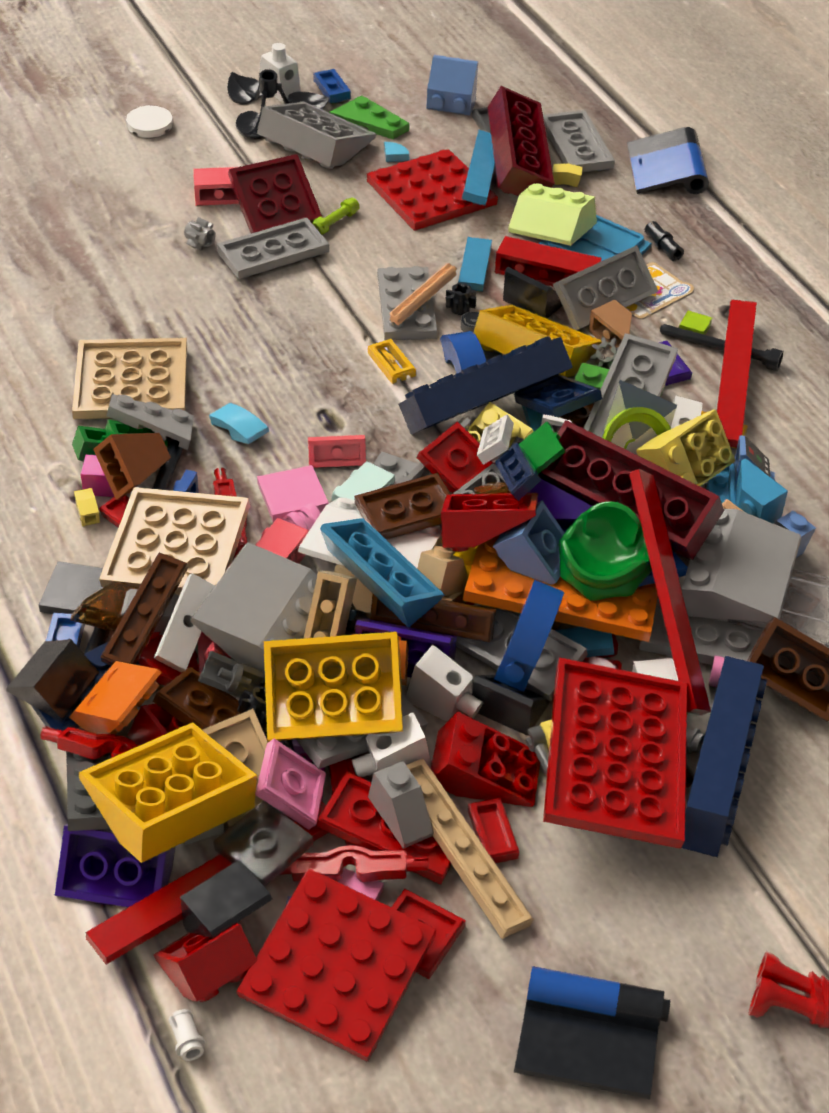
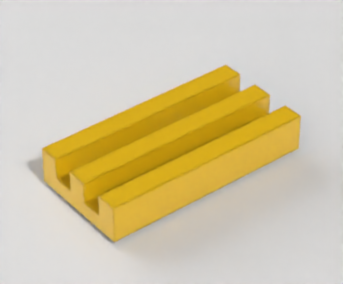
(387, 363)

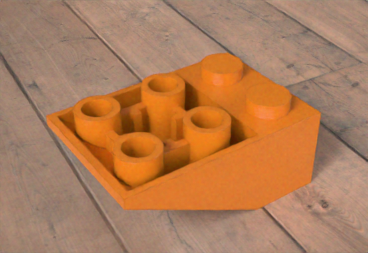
(116, 698)

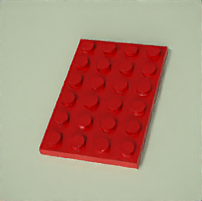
(617, 753)

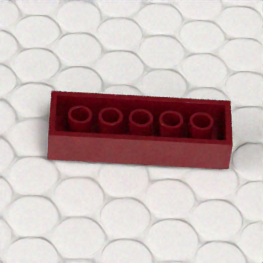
(519, 142)
(600, 473)

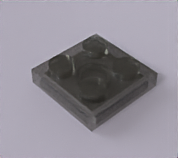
(264, 842)

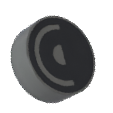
(469, 321)

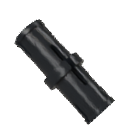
(664, 241)

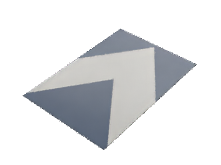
(632, 396)

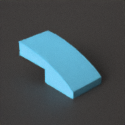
(240, 422)

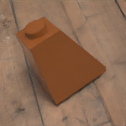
(130, 459)

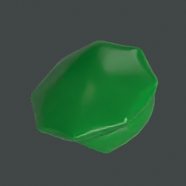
(604, 552)

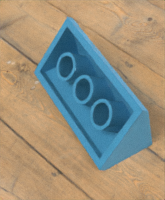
(381, 568)

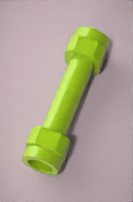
(347, 208)

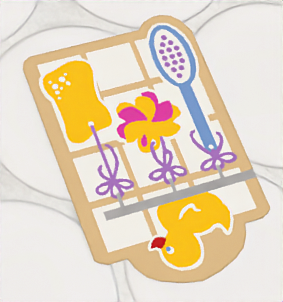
(669, 289)

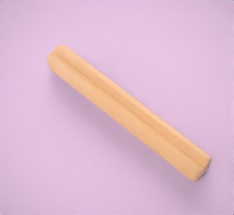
(422, 294)

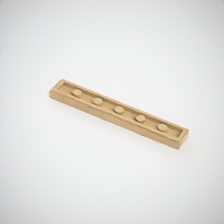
(470, 857)

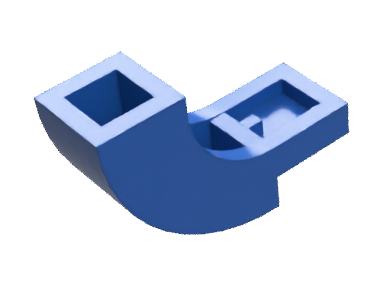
(462, 350)
(529, 635)

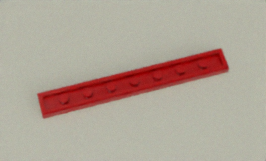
(736, 368)
(669, 591)
(159, 909)

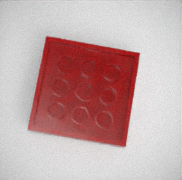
(427, 189)
(337, 964)

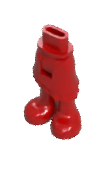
(768, 992)

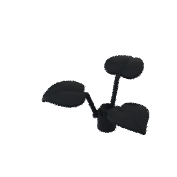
(245, 89)

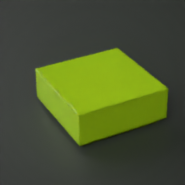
(696, 322)

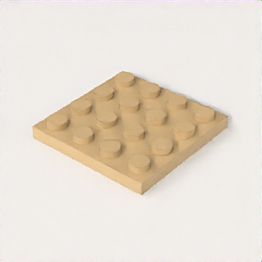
(131, 367)
(181, 525)

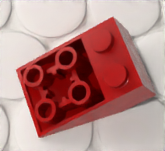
(484, 763)

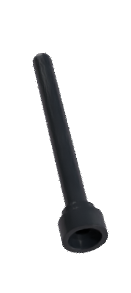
(771, 358)

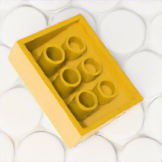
(513, 327)
(333, 686)
(169, 790)

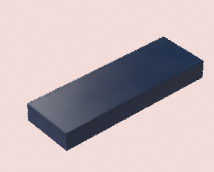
(517, 471)

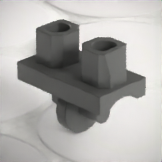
(229, 675)

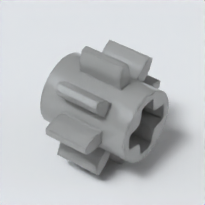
(199, 233)
(605, 345)

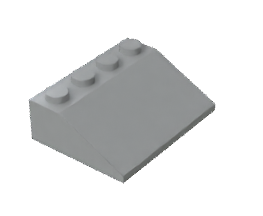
(313, 133)
(741, 569)
(257, 602)

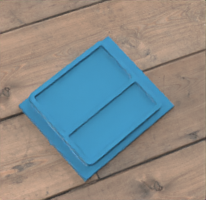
(605, 240)

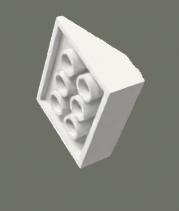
(344, 509)

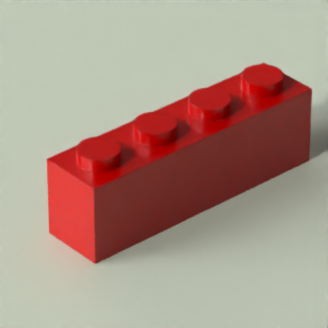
(540, 261)

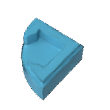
(395, 152)

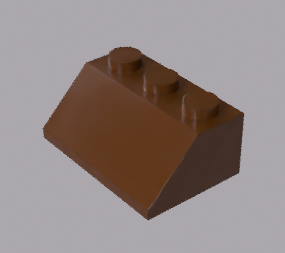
(794, 666)

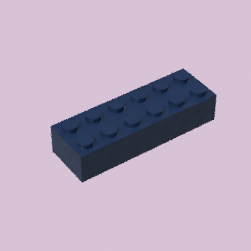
(484, 383)
(723, 757)

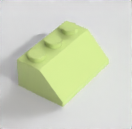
(553, 214)

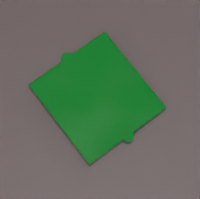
(543, 447)

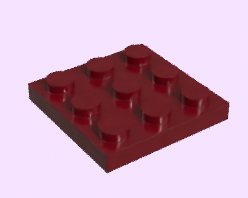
(274, 193)

